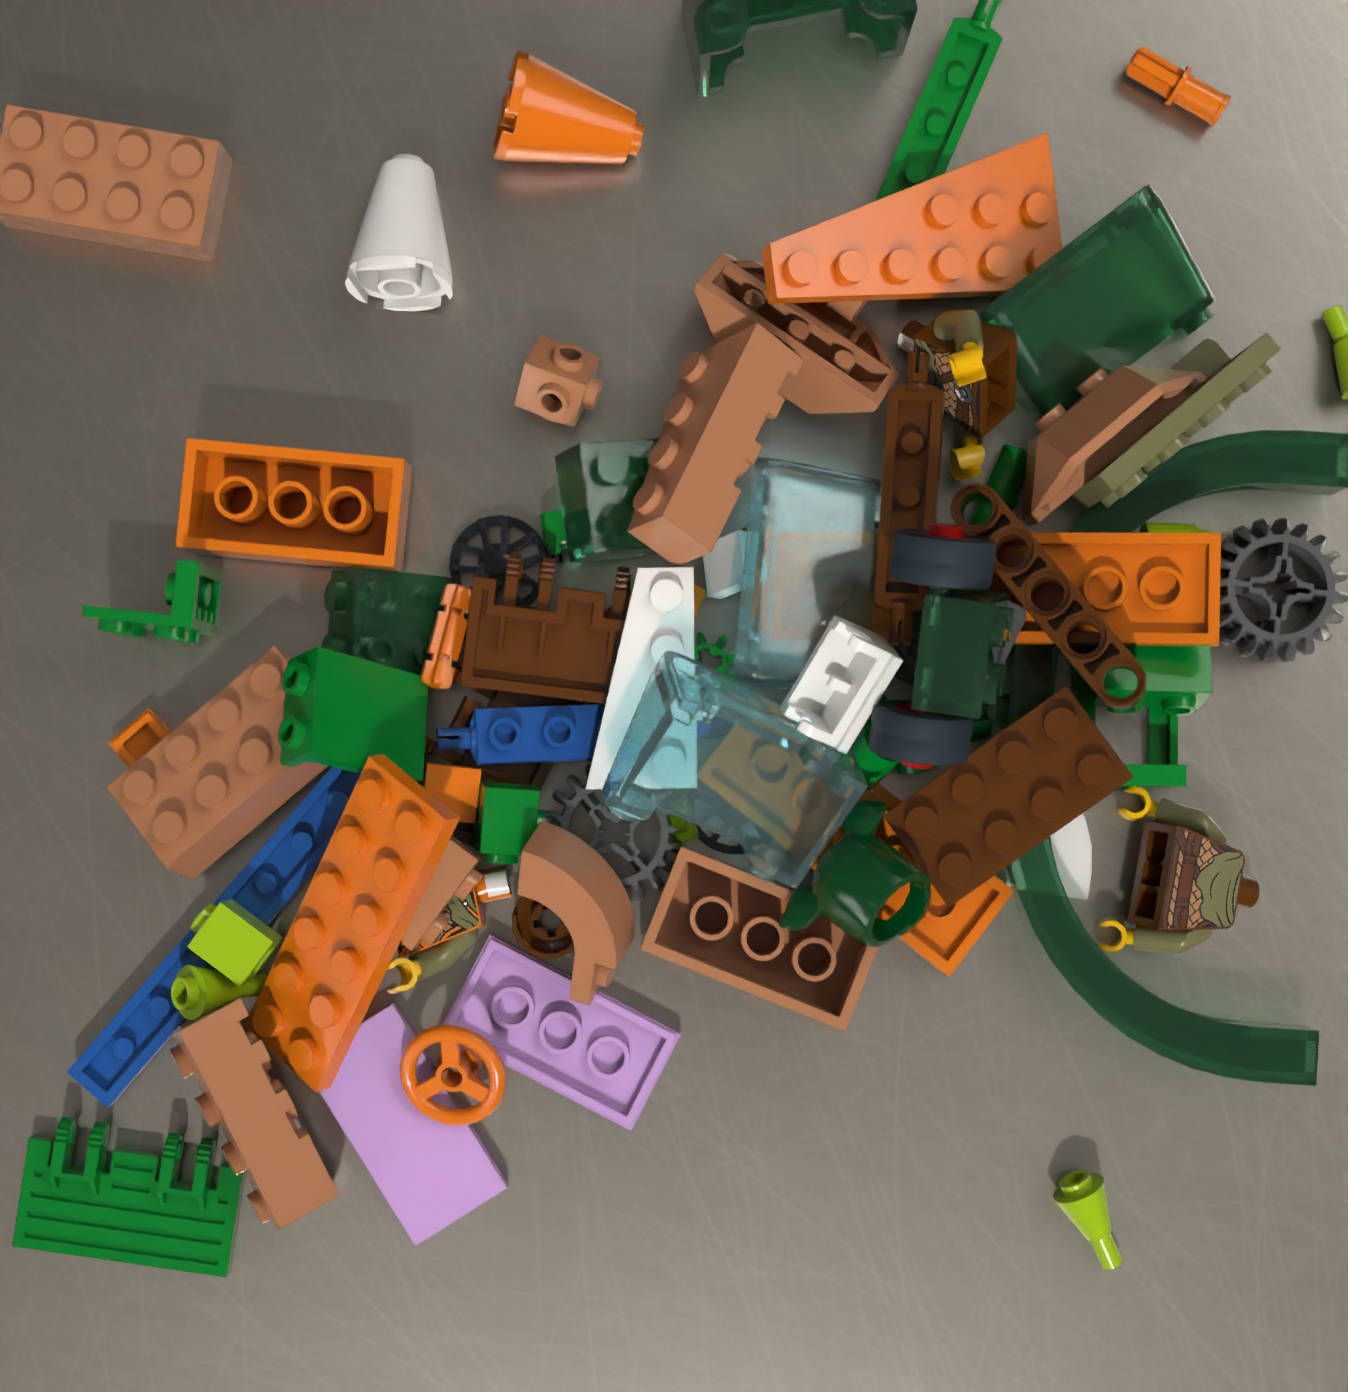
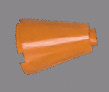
(561, 119)

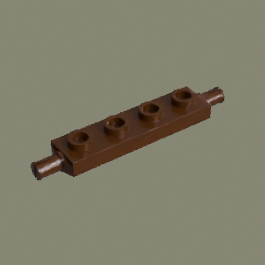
(908, 486)

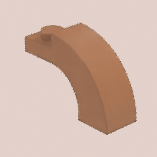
(588, 899)

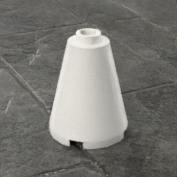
(402, 241)

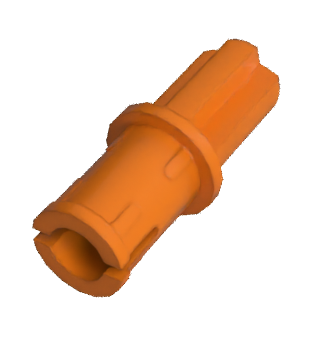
(1177, 85)

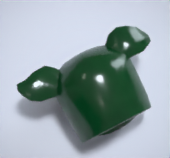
(857, 880)

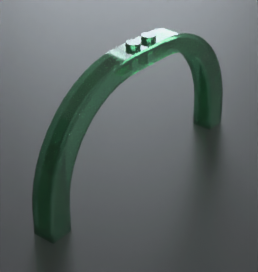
(1220, 1046)

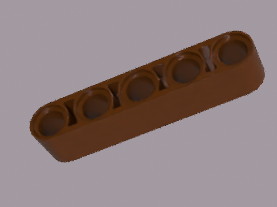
(1070, 614)

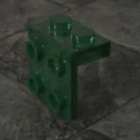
(383, 615)

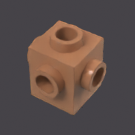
(559, 381)

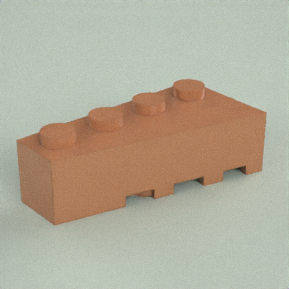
(709, 442)
(253, 1115)

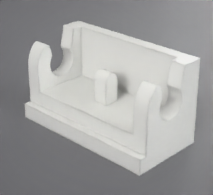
(841, 683)

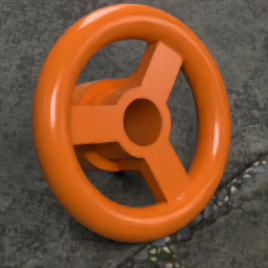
(459, 1050)

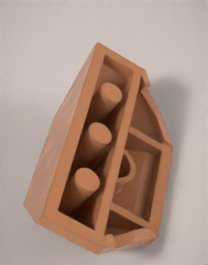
(843, 359)
(1096, 430)

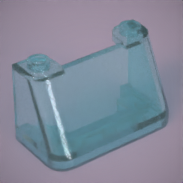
(803, 563)
(733, 767)

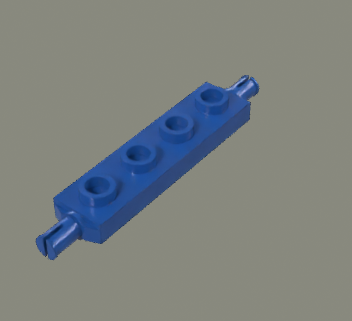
(527, 734)

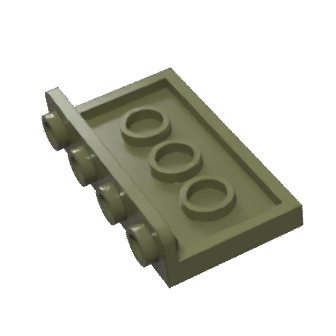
(1225, 383)

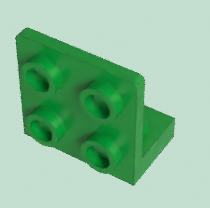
(194, 611)

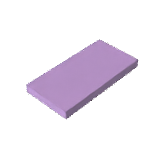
(591, 1054)
(420, 1165)

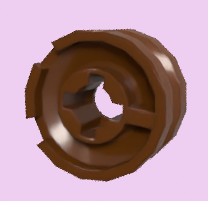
(536, 938)

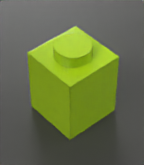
(233, 940)

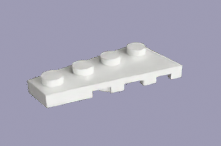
(656, 622)

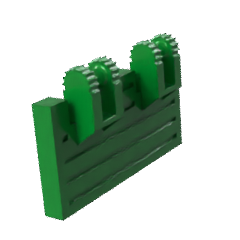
(134, 1209)

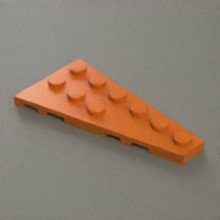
(939, 239)

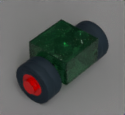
(956, 650)

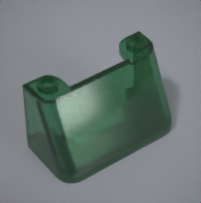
(719, 27)
(1101, 302)

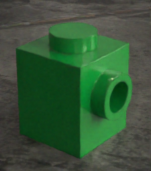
(505, 820)

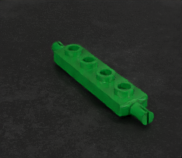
(945, 101)

